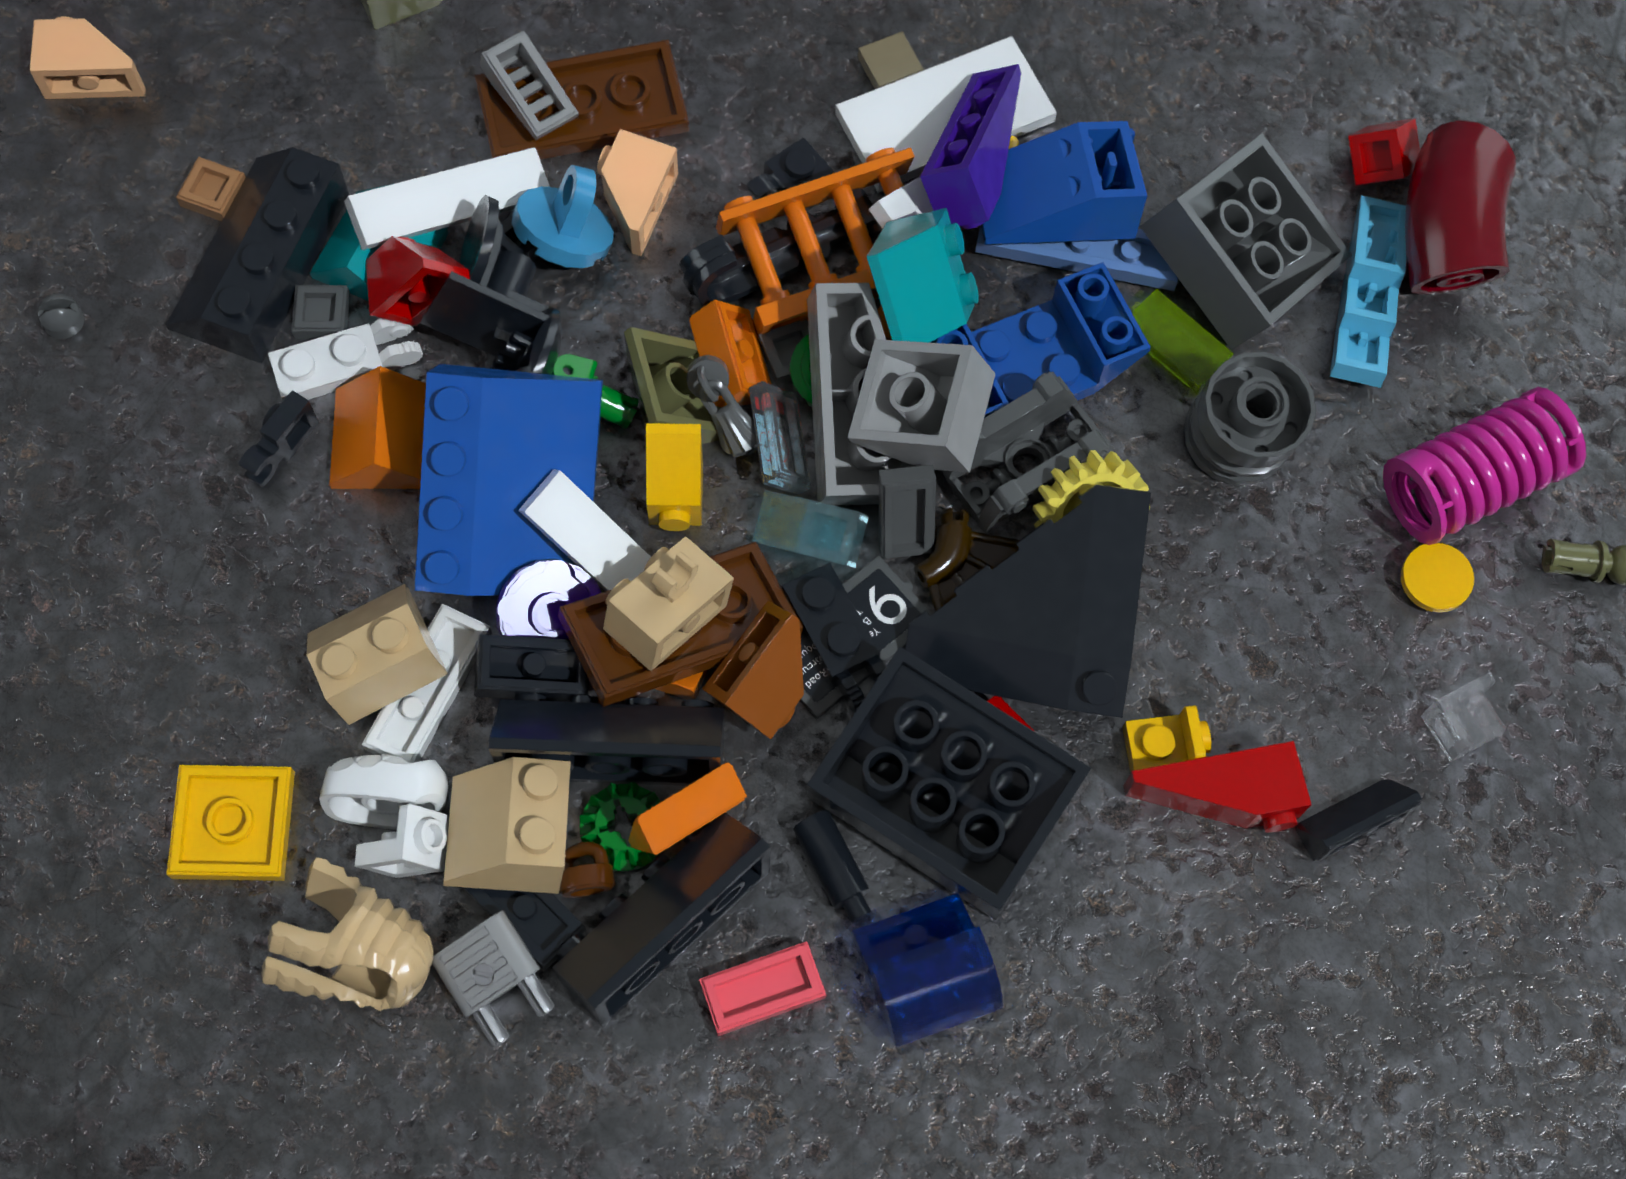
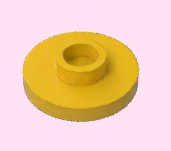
(1437, 577)

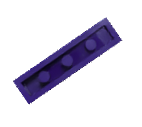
(973, 149)

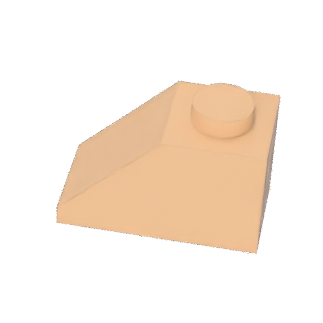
(80, 62)
(637, 183)

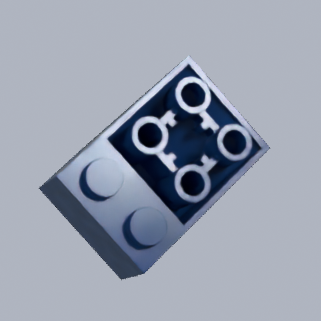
(1070, 187)

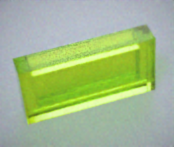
(1180, 341)

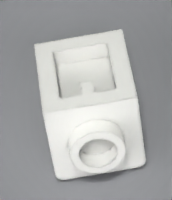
(413, 849)

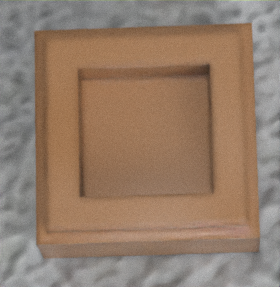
(210, 188)

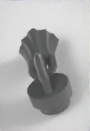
(710, 379)

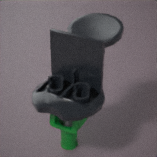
(500, 319)

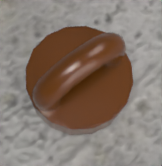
(588, 878)

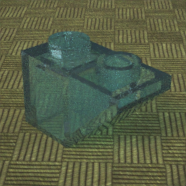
(810, 528)

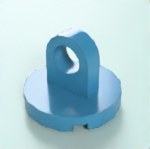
(565, 221)

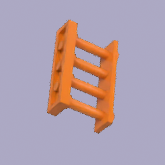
(745, 214)

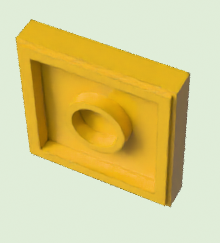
(231, 823)

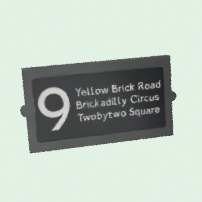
(886, 610)

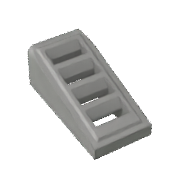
(522, 49)

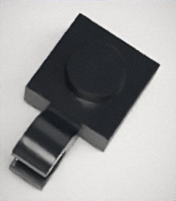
(788, 169)

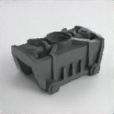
(1018, 431)

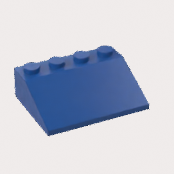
(483, 455)

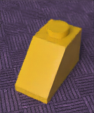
(674, 475)

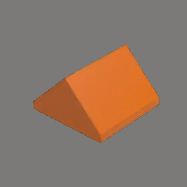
(378, 432)

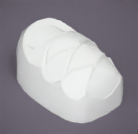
(375, 786)

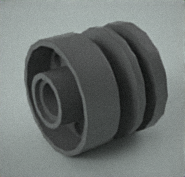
(1249, 418)

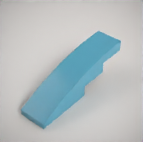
(1370, 292)

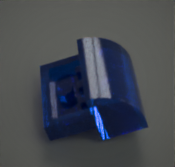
(929, 969)

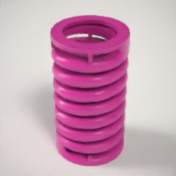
(1484, 465)

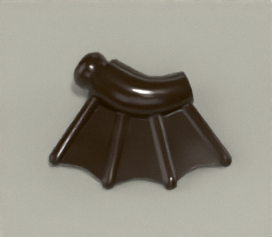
(959, 555)

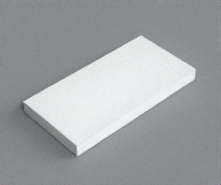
(919, 106)

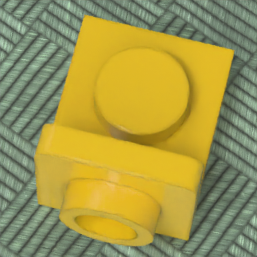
(1166, 739)

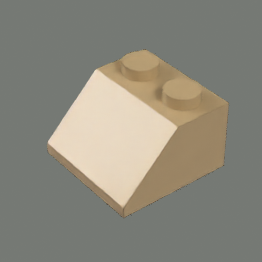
(374, 655)
(509, 826)

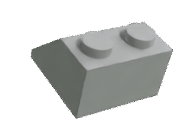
(923, 403)

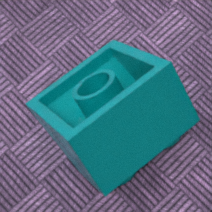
(922, 277)

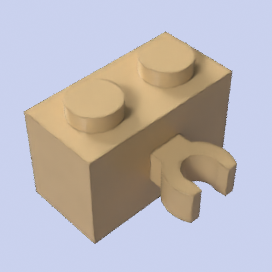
(666, 602)

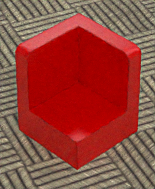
(1384, 151)

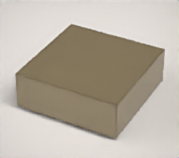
(889, 60)

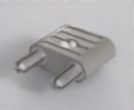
(485, 967)

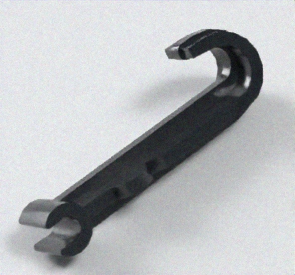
(726, 274)

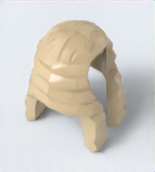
(377, 948)

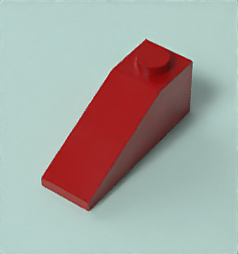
(1232, 788)

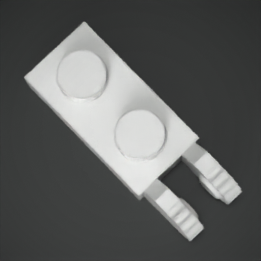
(338, 358)

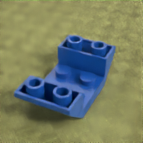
(1078, 335)

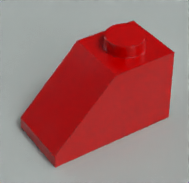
(406, 279)

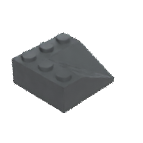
(1246, 242)

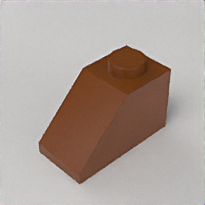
(762, 672)

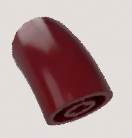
(1458, 208)

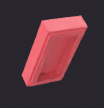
(762, 988)

